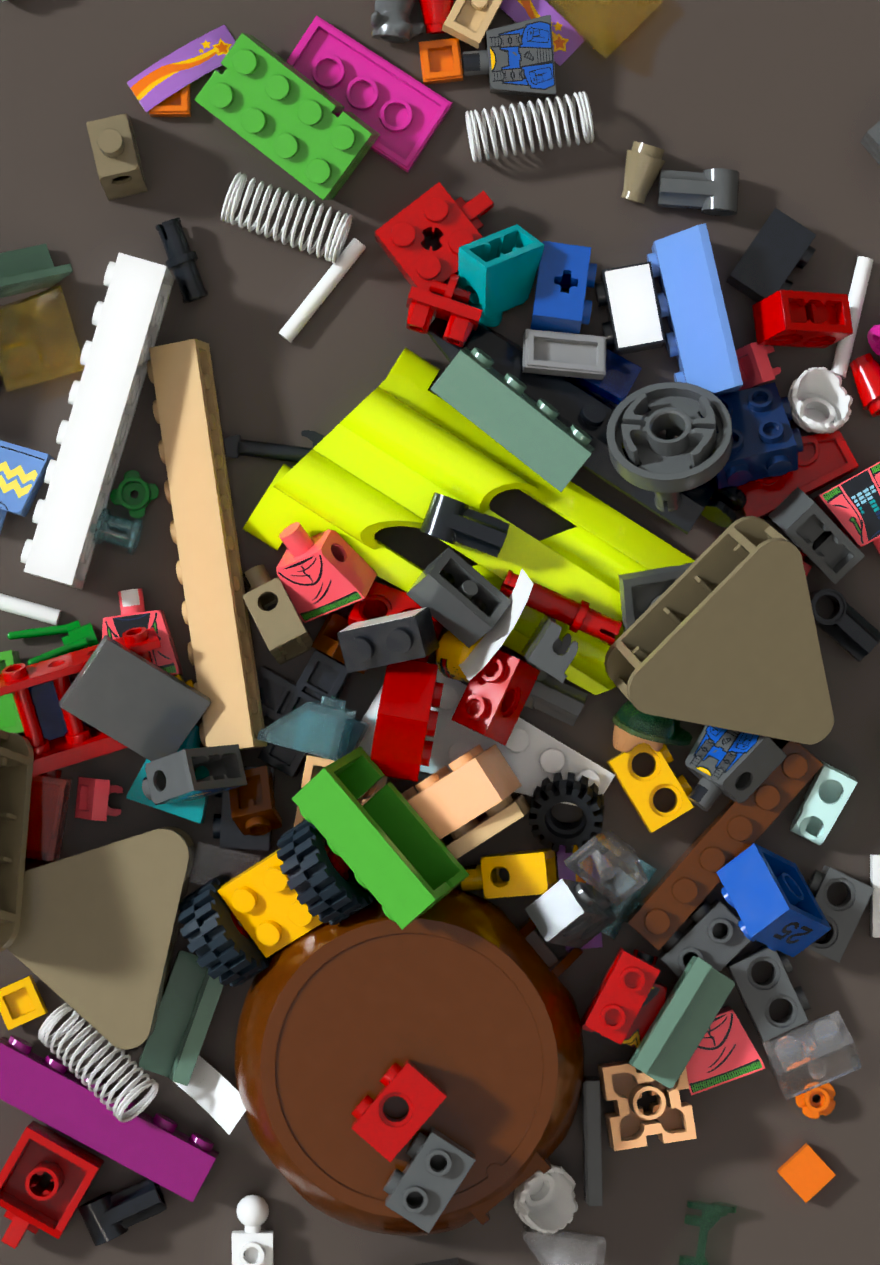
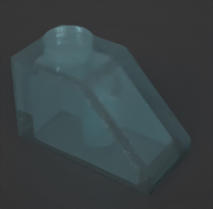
(314, 728)

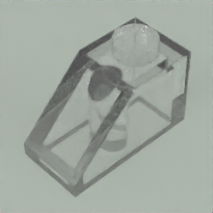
(609, 866)
(565, 1247)

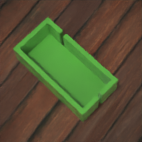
(287, 117)
(382, 840)

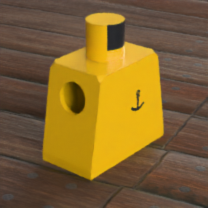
(529, 871)

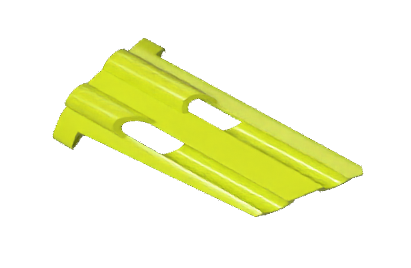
(408, 444)

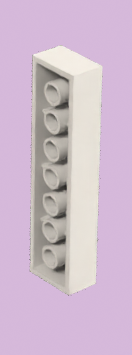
(98, 421)

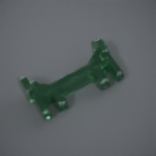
(710, 1216)

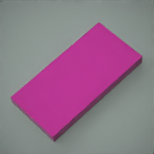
(373, 90)

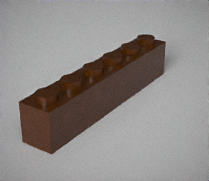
(723, 839)

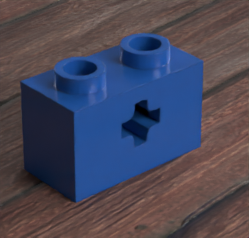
(560, 268)

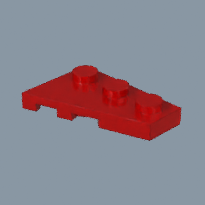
(821, 463)

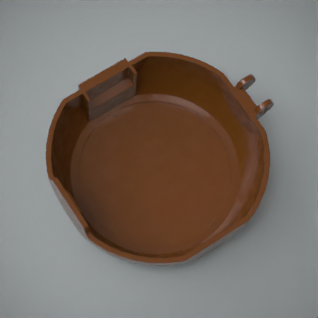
(455, 998)

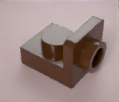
(327, 638)
(254, 803)

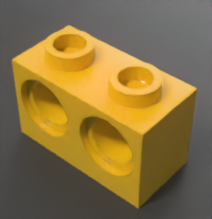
(642, 789)

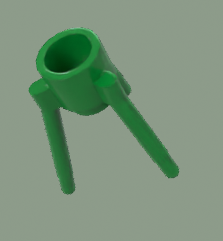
(77, 638)

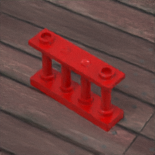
(79, 741)

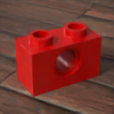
(496, 697)
(391, 1134)

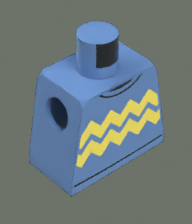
(20, 478)

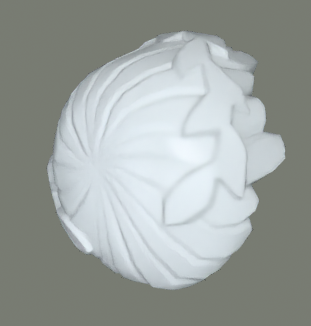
(819, 401)
(546, 1200)

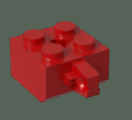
(434, 215)
(406, 719)
(37, 1207)

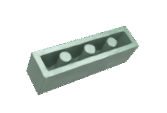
(514, 418)

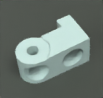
(823, 803)

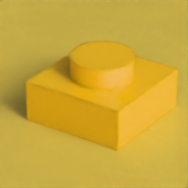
(21, 1002)

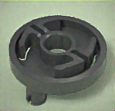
(676, 462)

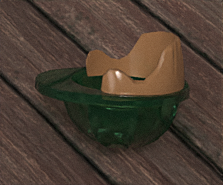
(635, 727)

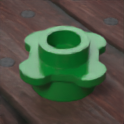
(133, 482)

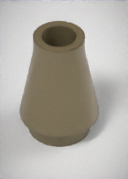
(641, 171)

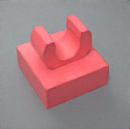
(755, 365)
(94, 797)

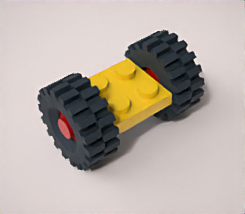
(249, 918)

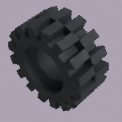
(566, 791)

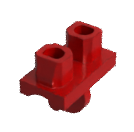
(460, 316)

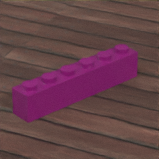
(143, 1144)

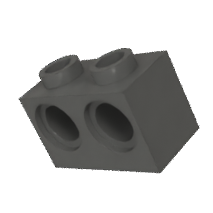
(816, 535)
(571, 913)
(841, 917)
(759, 996)

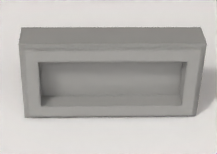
(564, 354)

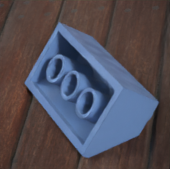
(695, 311)

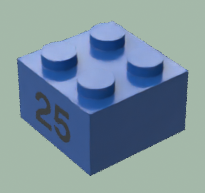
(772, 901)

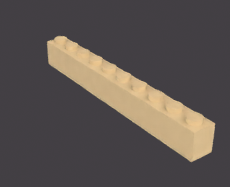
(206, 543)

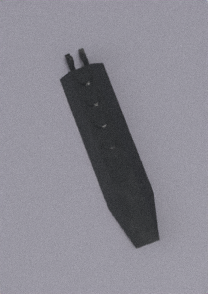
(592, 415)

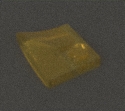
(605, 22)
(37, 340)

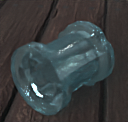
(108, 521)

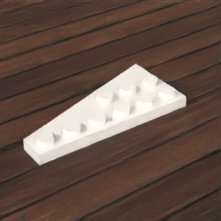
(528, 750)

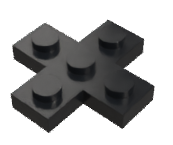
(281, 696)

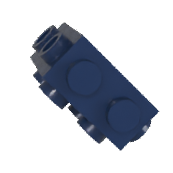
(761, 436)

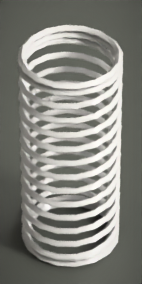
(473, 117)
(232, 201)
(130, 1092)

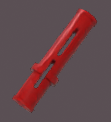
(567, 611)

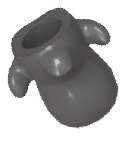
(392, 21)

